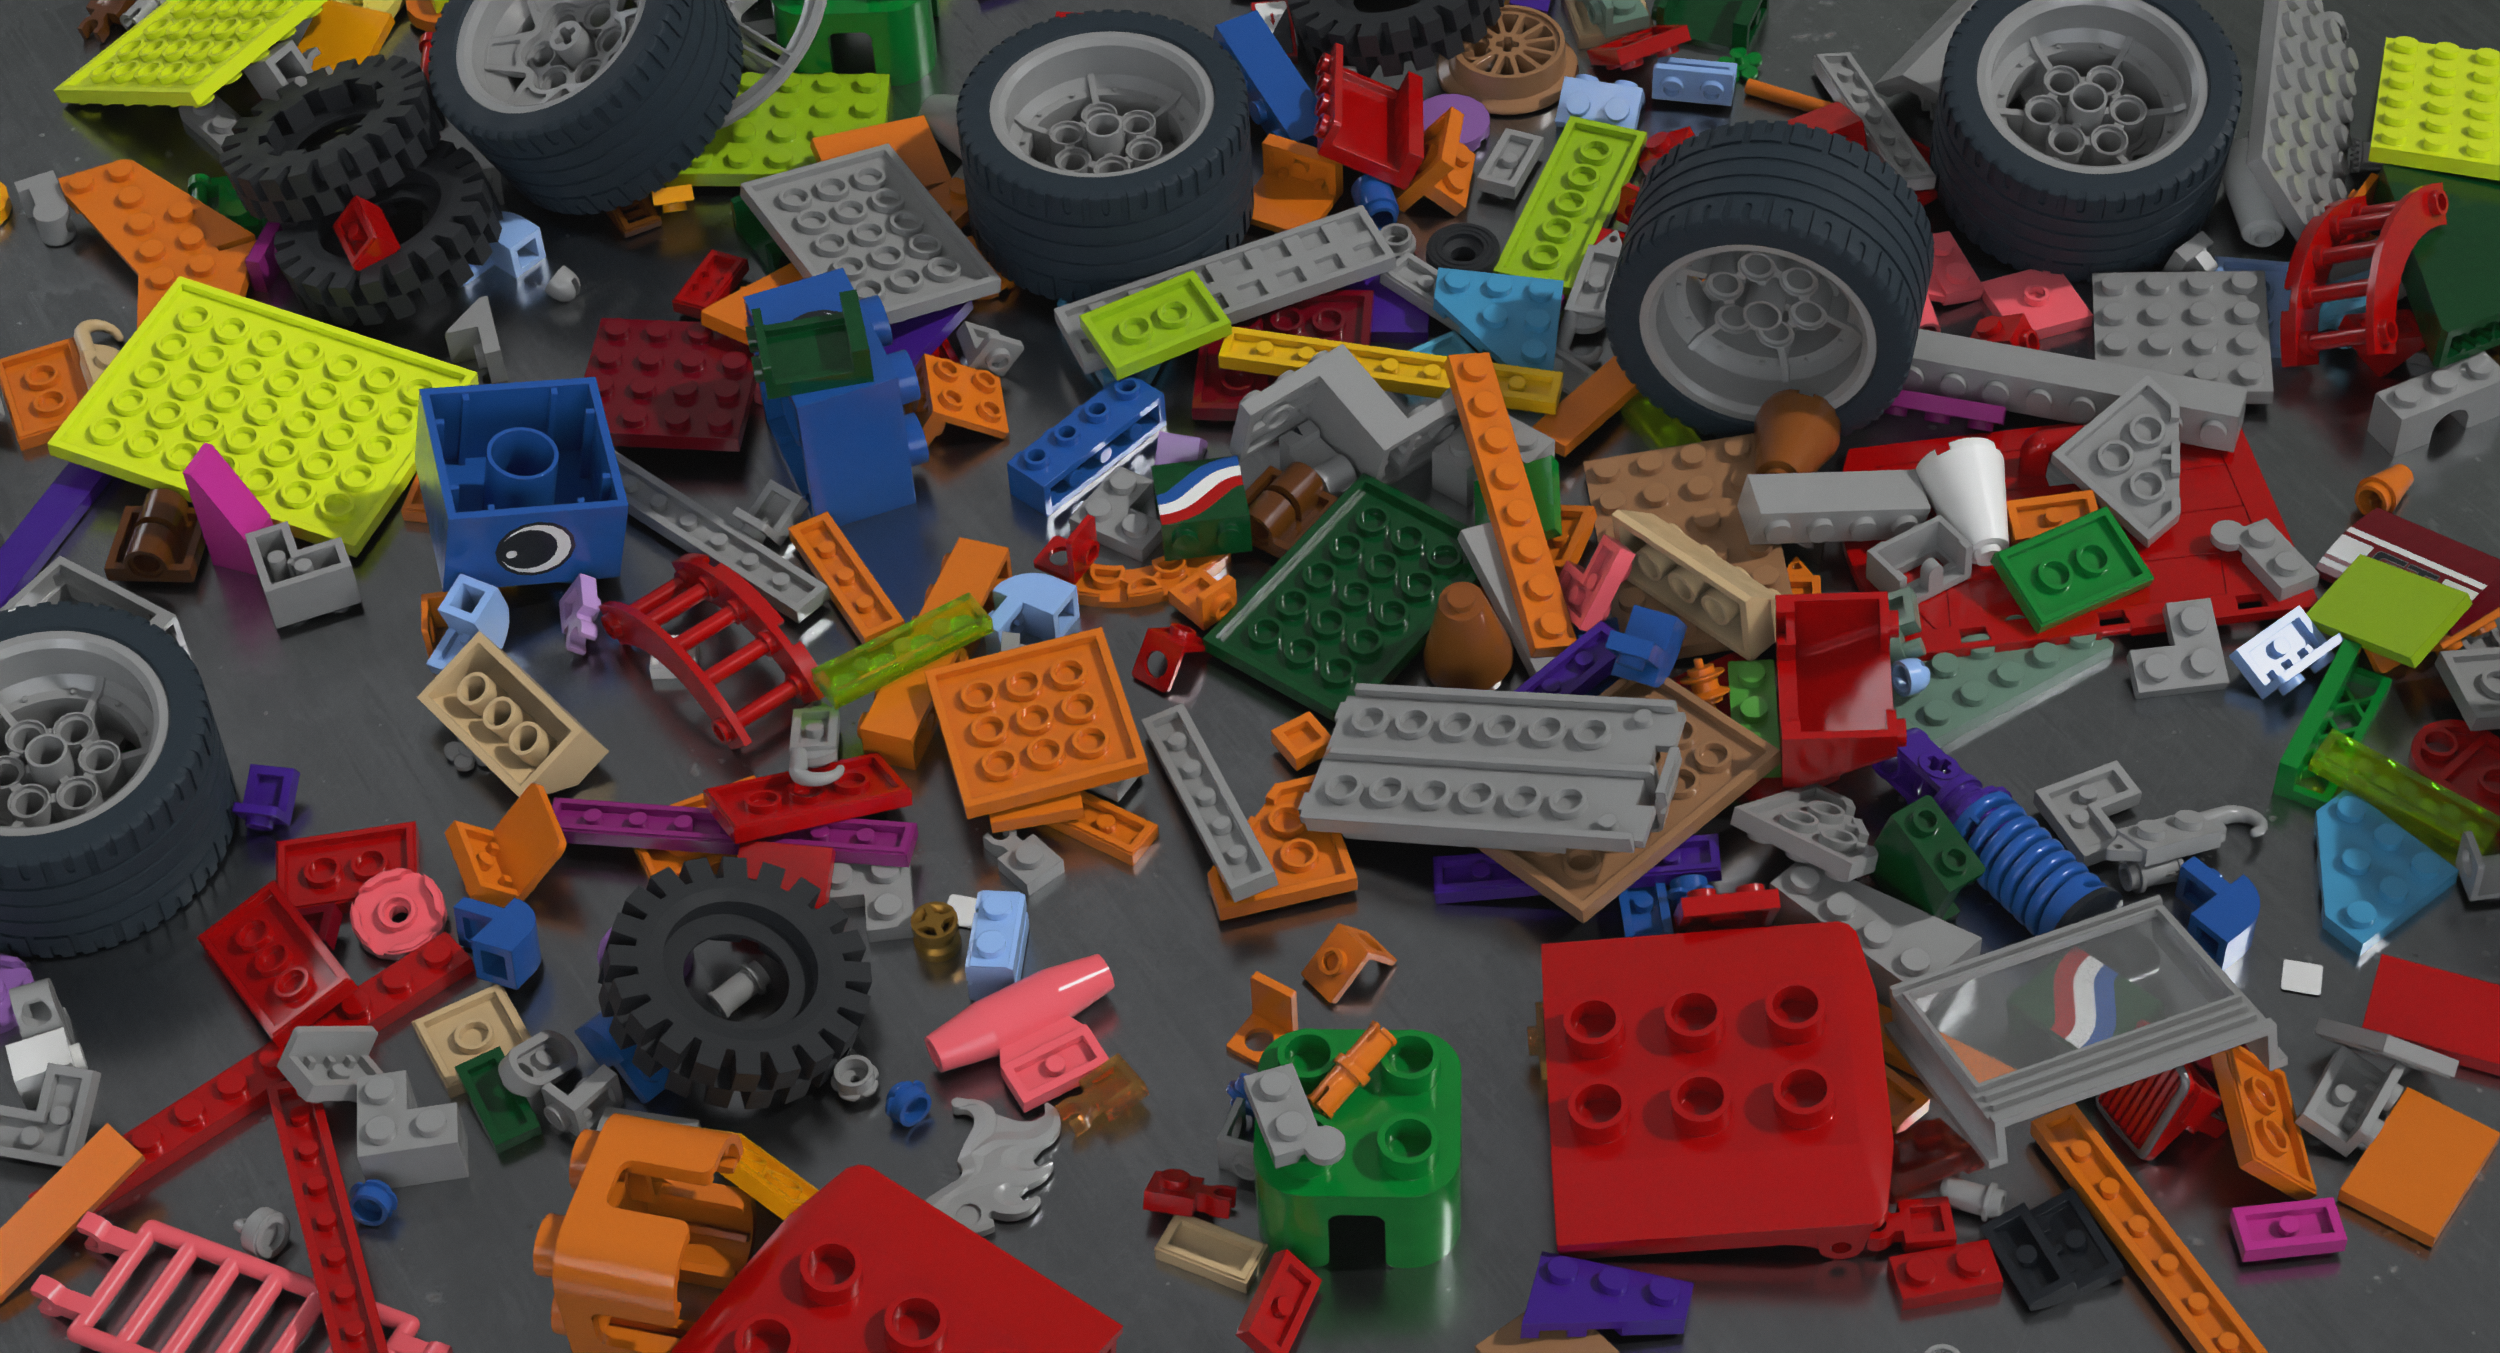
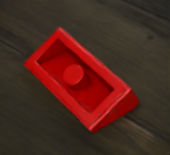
(365, 233)

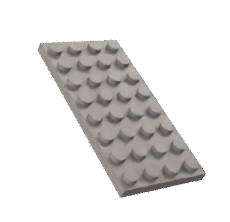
(2301, 111)

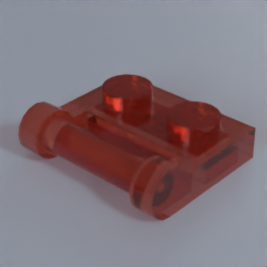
(1928, 1155)

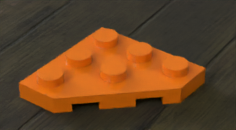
(1304, 861)

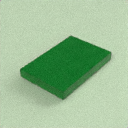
(2072, 569)

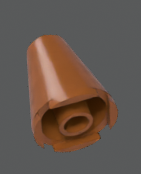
(1795, 433)
(1467, 641)

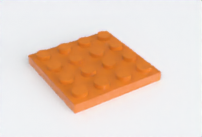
(1035, 722)

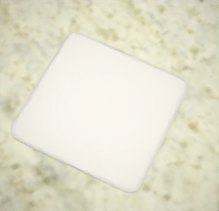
(965, 909)
(2302, 977)

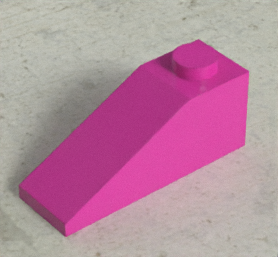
(224, 509)

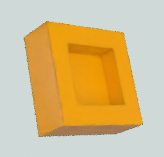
(673, 198)

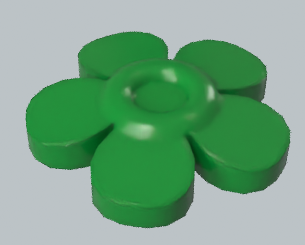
(1747, 64)

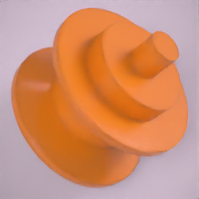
(1705, 682)

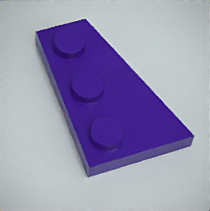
(1594, 1295)

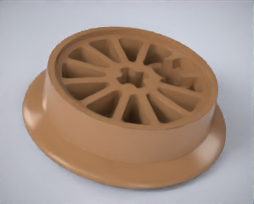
(1514, 65)

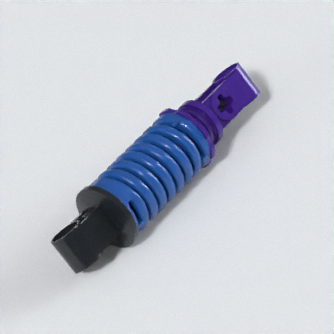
(2022, 861)

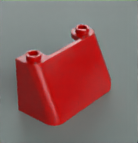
(1835, 684)

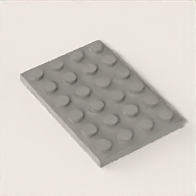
(876, 225)

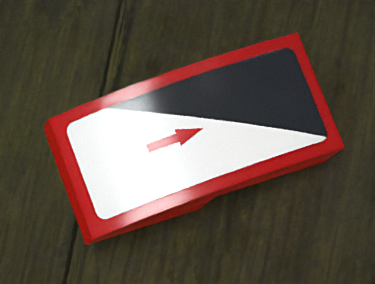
(1279, 20)

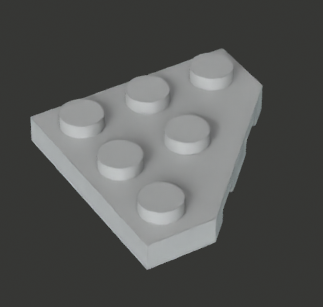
(2131, 460)
(1812, 828)

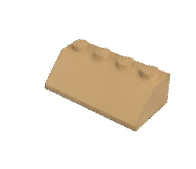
(1698, 583)
(510, 720)

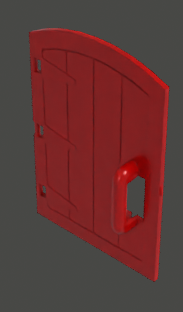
(2183, 560)

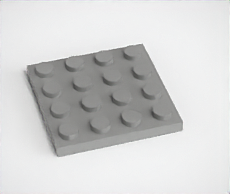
(2187, 325)

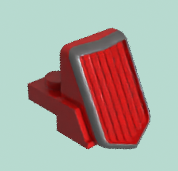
(2160, 1108)

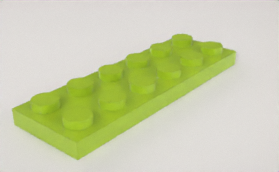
(1572, 200)

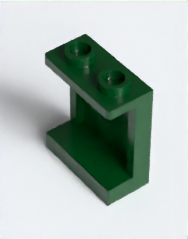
(811, 351)
(1924, 859)

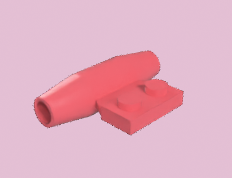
(1951, 279)
(1031, 1030)

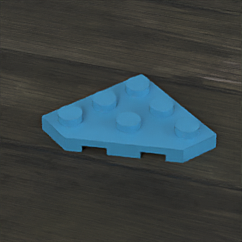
(1503, 314)
(2372, 872)

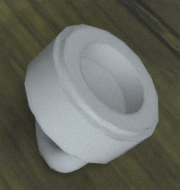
(263, 1232)

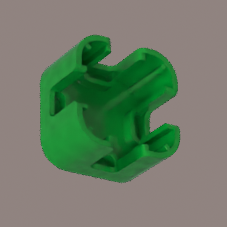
(899, 33)
(1397, 1156)

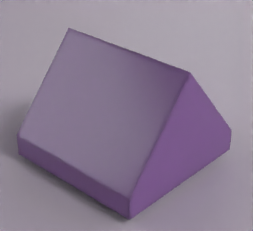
(1179, 448)

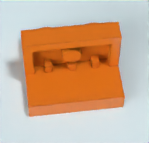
(1445, 167)

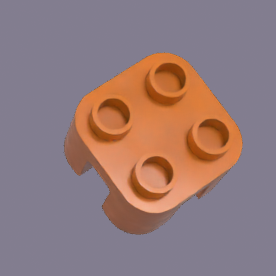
(640, 1226)

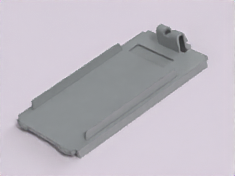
(1496, 769)

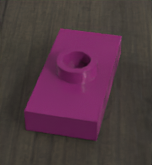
(261, 259)

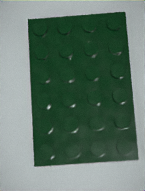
(1346, 598)

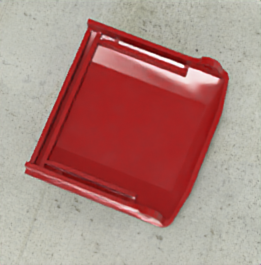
(1716, 1092)
(890, 1274)

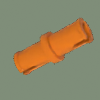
(1351, 1069)

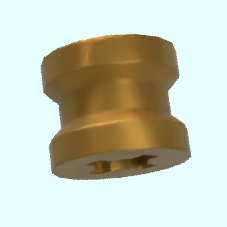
(937, 919)

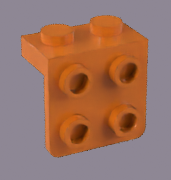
(1295, 185)
(511, 856)

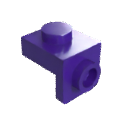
(268, 797)

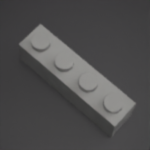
(1831, 506)

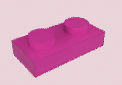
(2288, 1229)

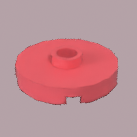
(391, 894)

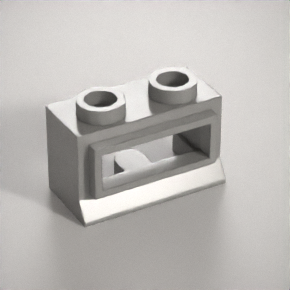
(1918, 547)

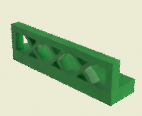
(2319, 718)

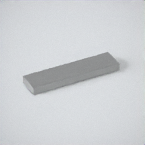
(1485, 558)

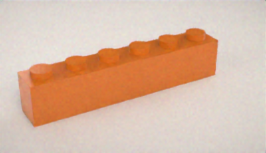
(902, 711)

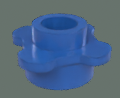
(1681, 885)

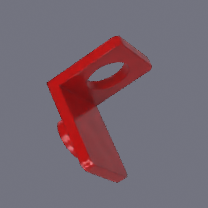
(1081, 551)
(1173, 643)

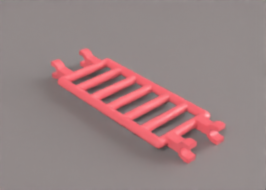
(132, 1248)

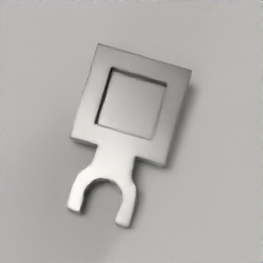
(1026, 862)

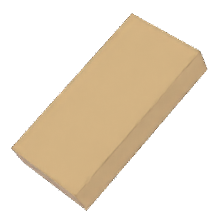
(1212, 1252)

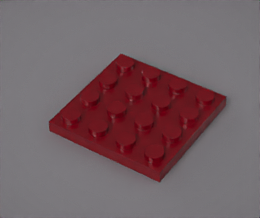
(1329, 316)
(672, 384)

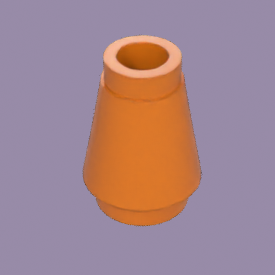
(2383, 489)

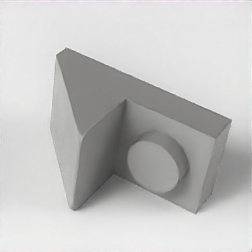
(476, 338)

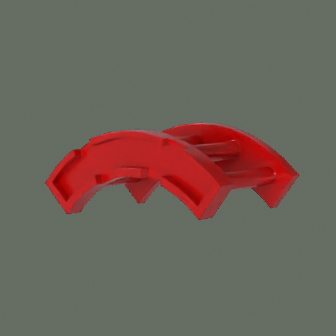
(2328, 242)
(740, 604)

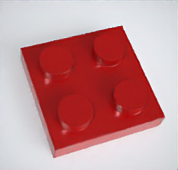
(1631, 49)
(1746, 908)

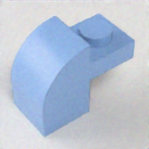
(517, 248)
(1034, 606)
(466, 610)

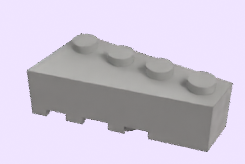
(1893, 935)

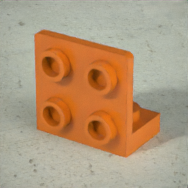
(958, 397)

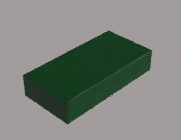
(504, 1115)

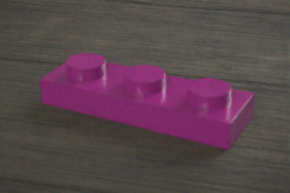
(1941, 409)

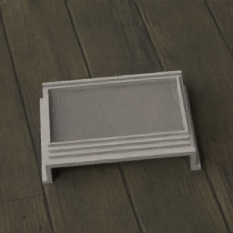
(2069, 1020)

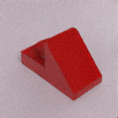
(2407, 345)

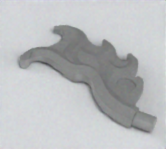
(997, 1167)

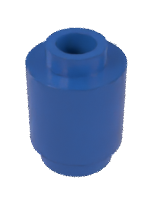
(1377, 199)

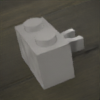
(281, 67)

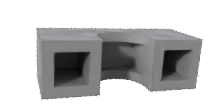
(2410, 410)

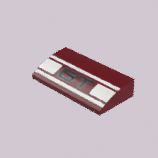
(2422, 553)

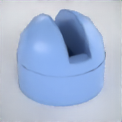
(1909, 676)

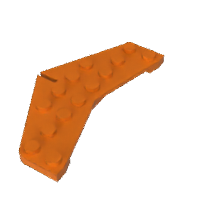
(159, 230)

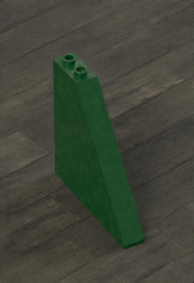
(2454, 266)

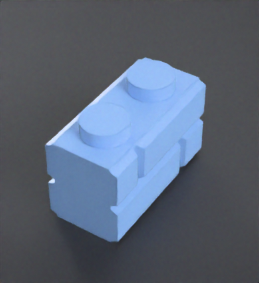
(996, 942)

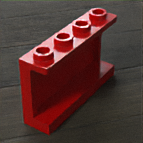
(1368, 121)

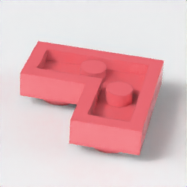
(1591, 590)

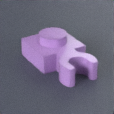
(578, 611)

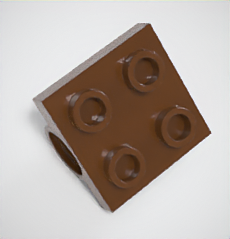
(1285, 506)
(157, 541)

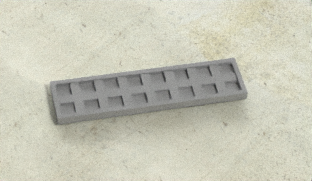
(1260, 274)

